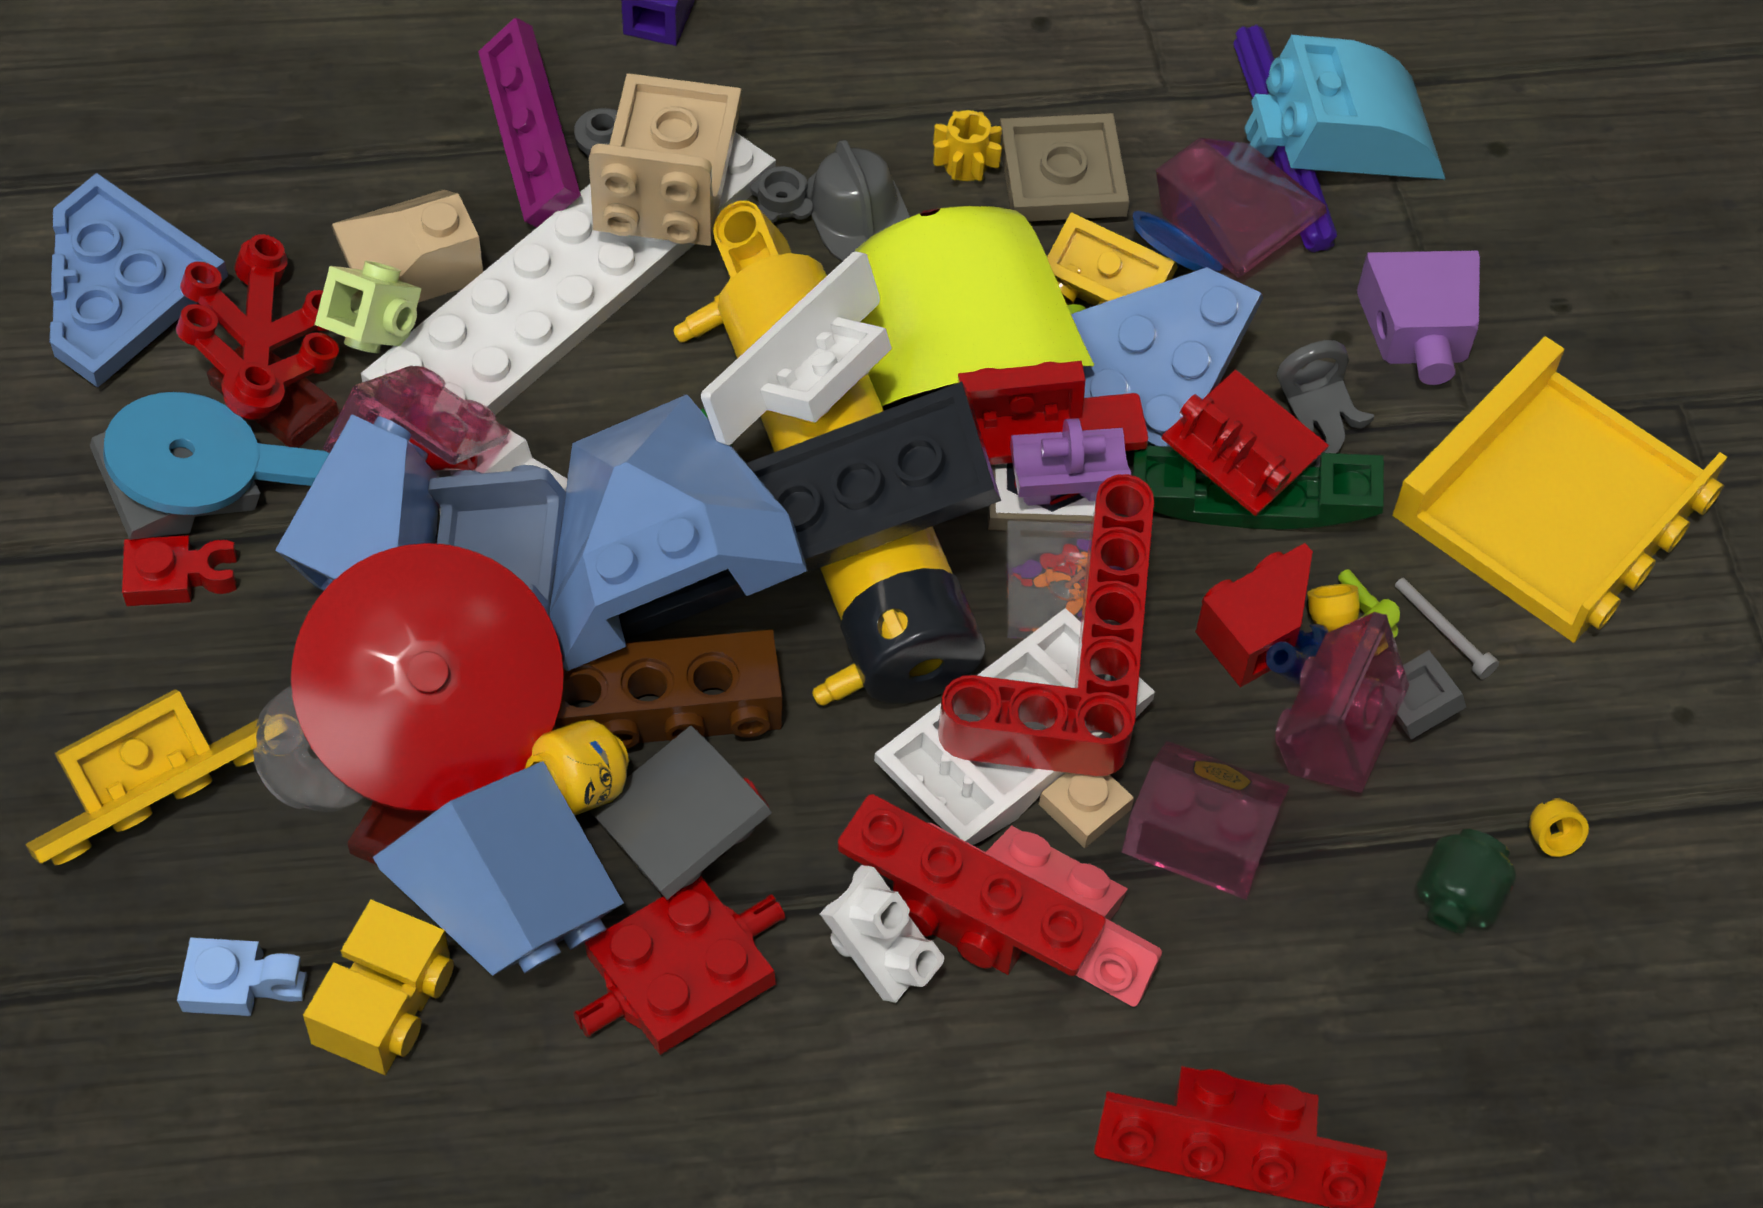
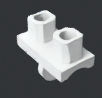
(880, 936)

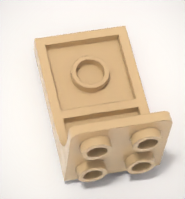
(664, 160)

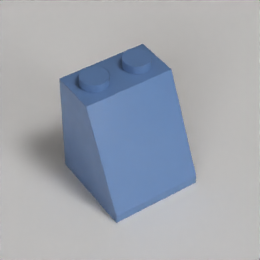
(362, 502)
(505, 872)

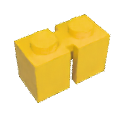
(373, 1005)

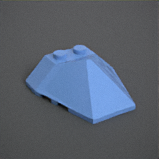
(656, 512)

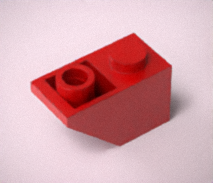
(1255, 612)

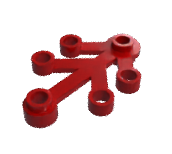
(248, 382)

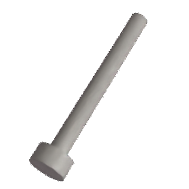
(1483, 665)

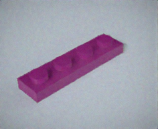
(528, 123)

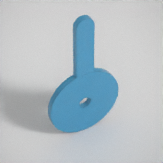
(222, 460)

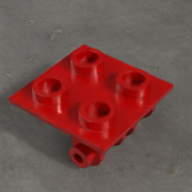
(1244, 441)

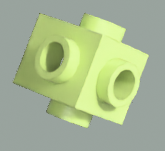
(368, 306)

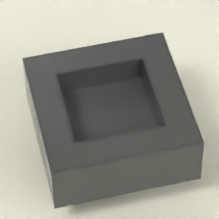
(1430, 696)

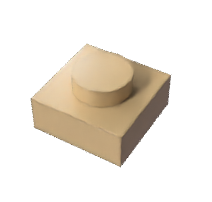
(1086, 804)

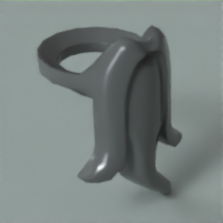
(1319, 392)

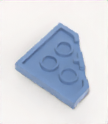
(115, 278)
(1166, 342)

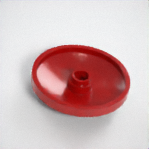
(425, 675)

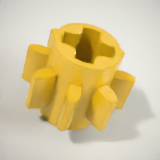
(967, 145)

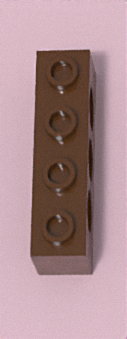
(677, 673)

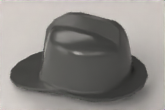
(853, 198)

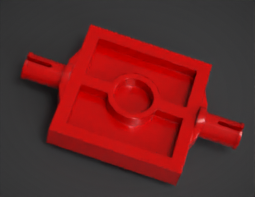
(679, 965)

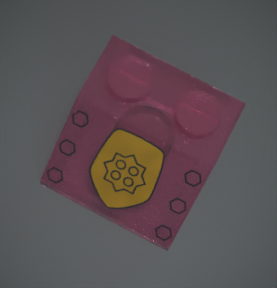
(1204, 819)

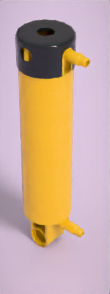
(898, 600)

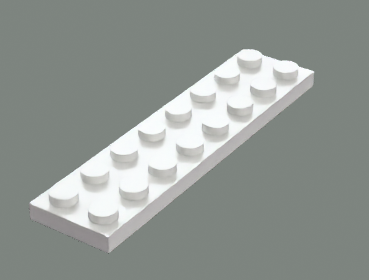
(546, 297)

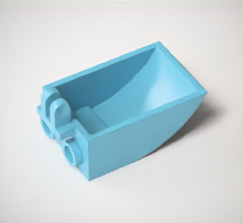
(1343, 111)

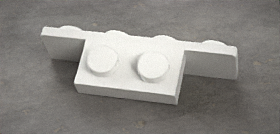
(803, 357)

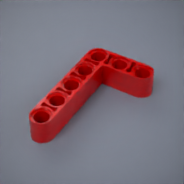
(1102, 649)

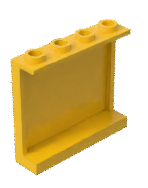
(1555, 496)

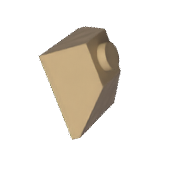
(422, 237)

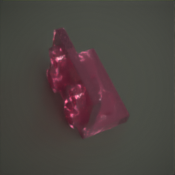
(428, 410)

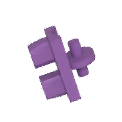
(1066, 461)

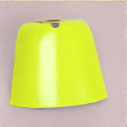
(963, 297)

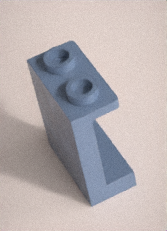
(507, 518)

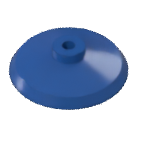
(1173, 242)

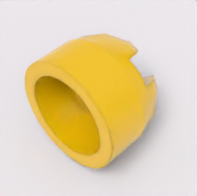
(1334, 605)
(1570, 822)

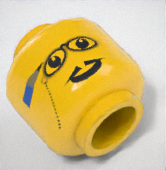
(584, 763)

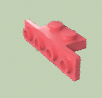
(1120, 959)

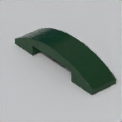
(1334, 493)

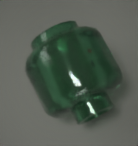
(1466, 880)

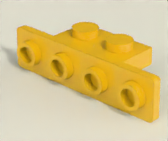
(1102, 264)
(134, 765)

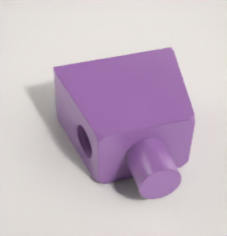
(1422, 308)

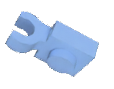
(229, 974)

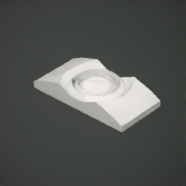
(984, 797)

